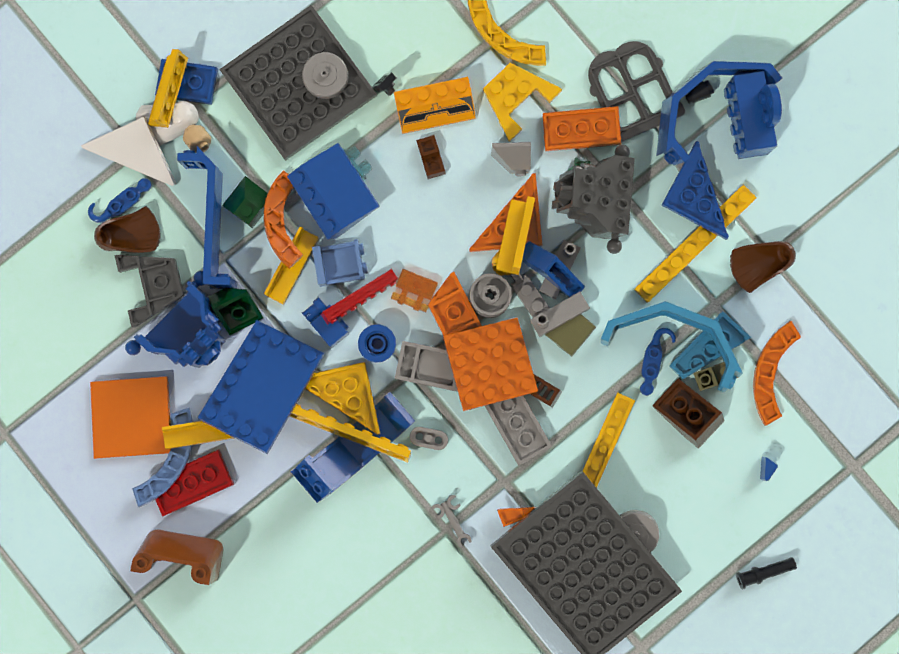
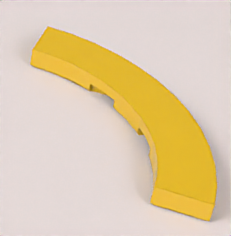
(500, 40)

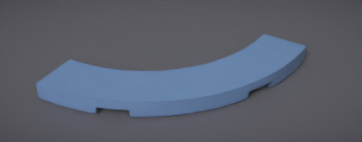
(171, 469)

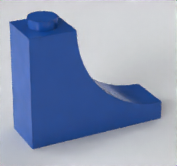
(552, 269)

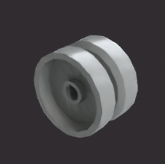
(488, 284)

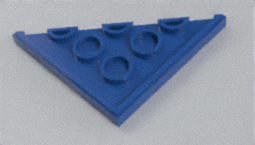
(694, 195)

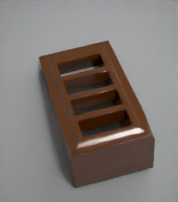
(554, 397)

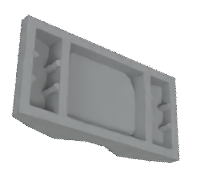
(425, 366)

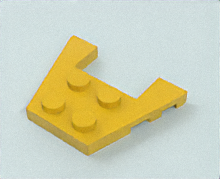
(511, 89)

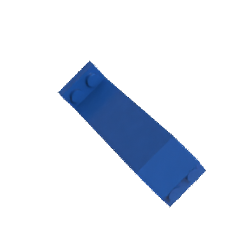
(211, 275)

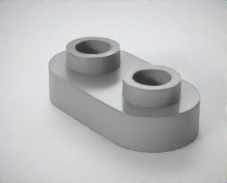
(428, 438)

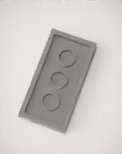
(519, 428)

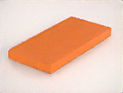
(581, 129)

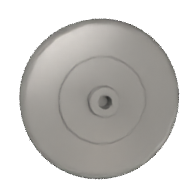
(325, 75)
(643, 526)

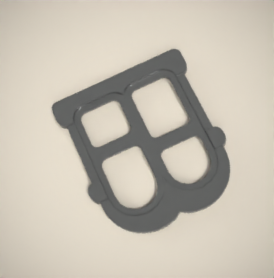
(619, 60)

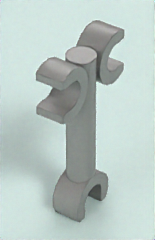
(446, 507)

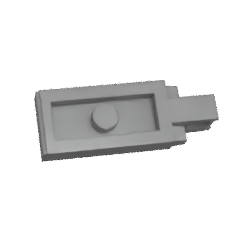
(529, 295)

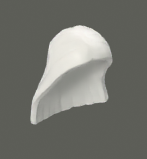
(182, 117)

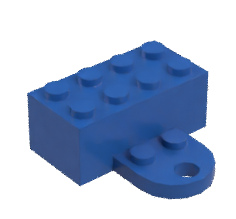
(754, 114)

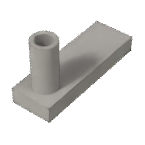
(567, 254)
(560, 314)

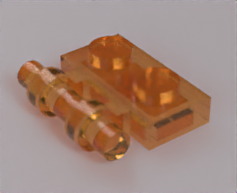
(416, 285)

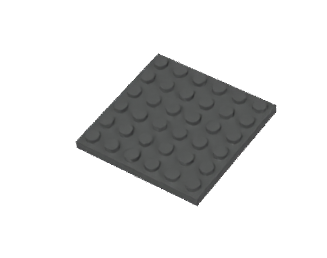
(273, 88)

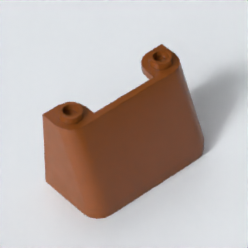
(199, 552)

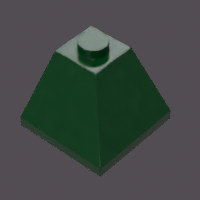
(247, 202)
(235, 309)

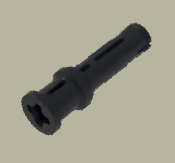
(757, 575)

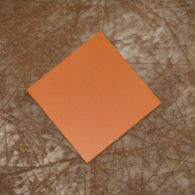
(129, 416)

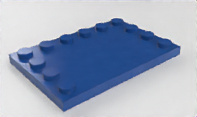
(261, 386)

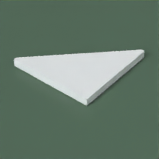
(134, 148)

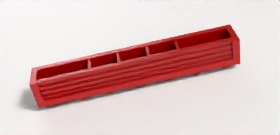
(359, 297)

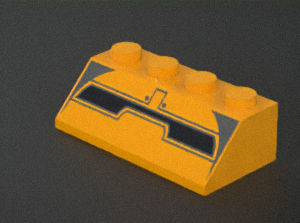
(435, 105)

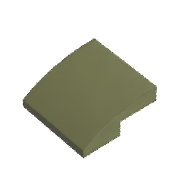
(572, 334)

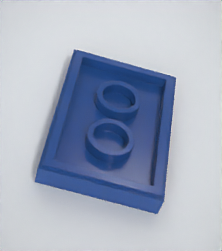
(197, 83)

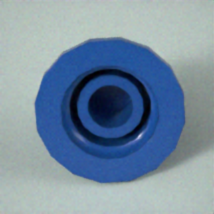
(377, 343)

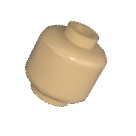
(196, 136)

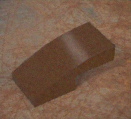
(431, 157)

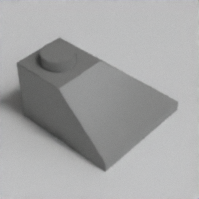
(513, 157)

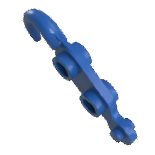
(121, 202)
(652, 360)

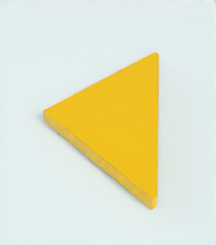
(348, 391)

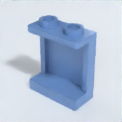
(339, 263)

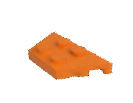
(452, 308)

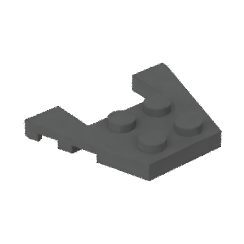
(159, 282)

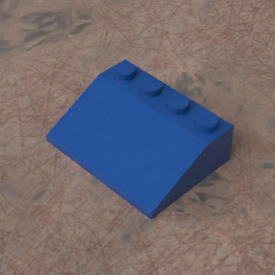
(333, 191)

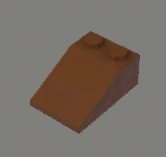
(689, 413)

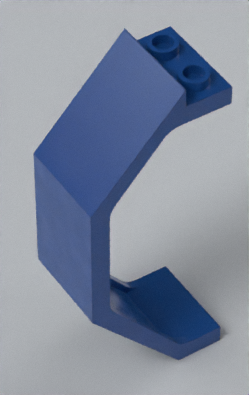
(667, 144)
(344, 457)

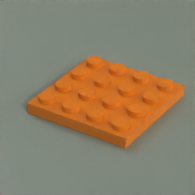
(490, 364)

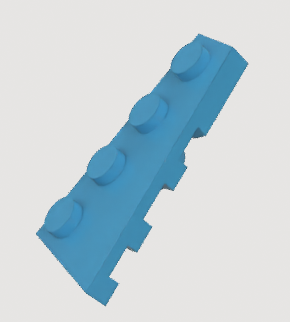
(703, 349)

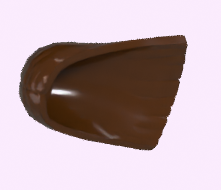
(130, 233)
(760, 262)

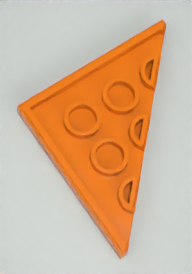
(493, 235)

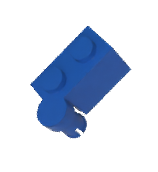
(330, 333)

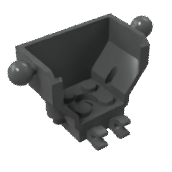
(599, 196)

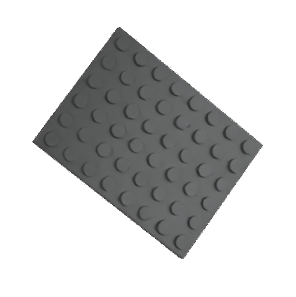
(586, 567)

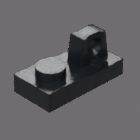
(385, 84)

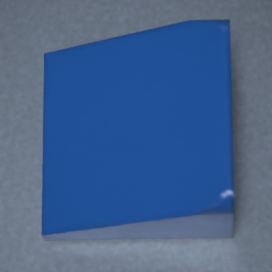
(768, 467)

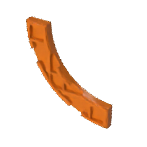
(274, 221)

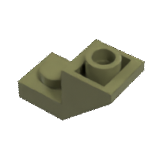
(710, 376)

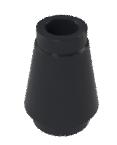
(700, 92)

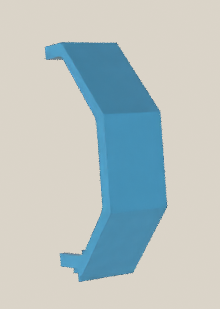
(732, 368)

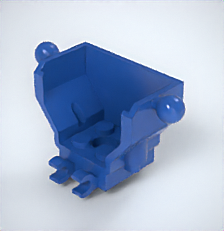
(187, 332)

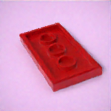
(197, 481)

